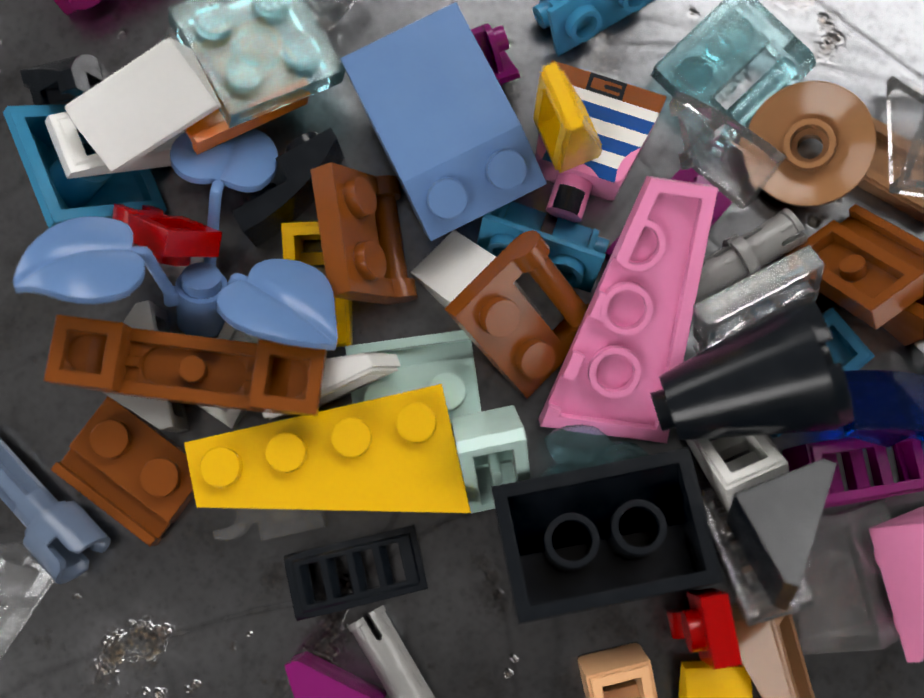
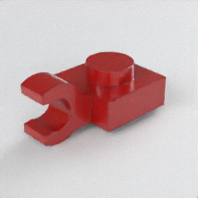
(707, 628)

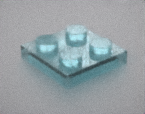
(257, 52)

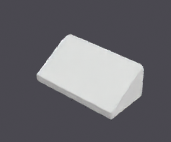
(144, 104)

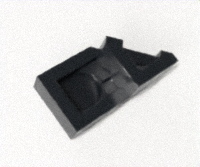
(62, 79)

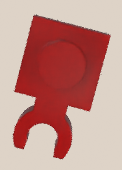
(169, 237)

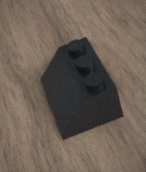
(605, 535)

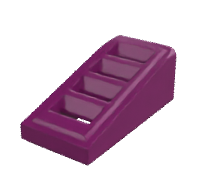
(908, 458)

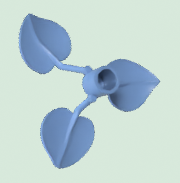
(96, 261)

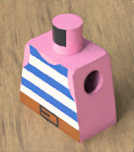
(623, 122)

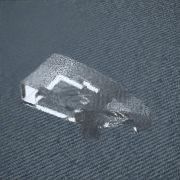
(724, 150)

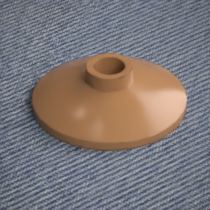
(825, 114)

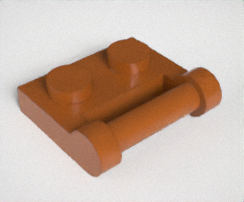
(361, 235)
(508, 326)

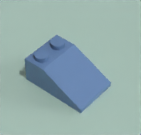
(443, 121)

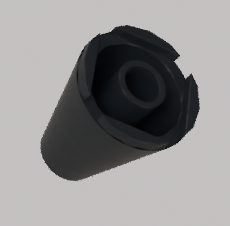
(759, 381)

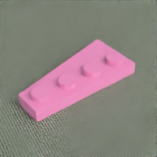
(637, 315)

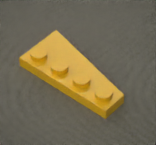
(353, 457)

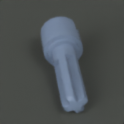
(54, 529)

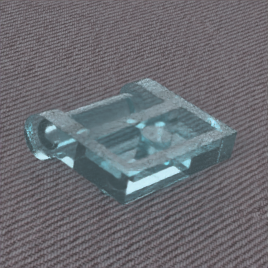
(723, 47)

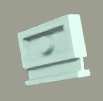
(424, 363)

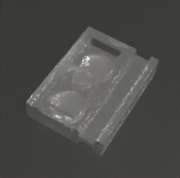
(756, 296)

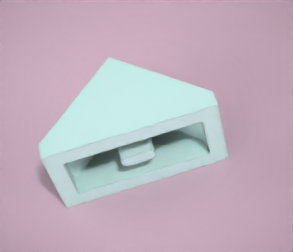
(490, 453)

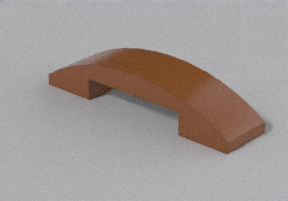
(185, 367)

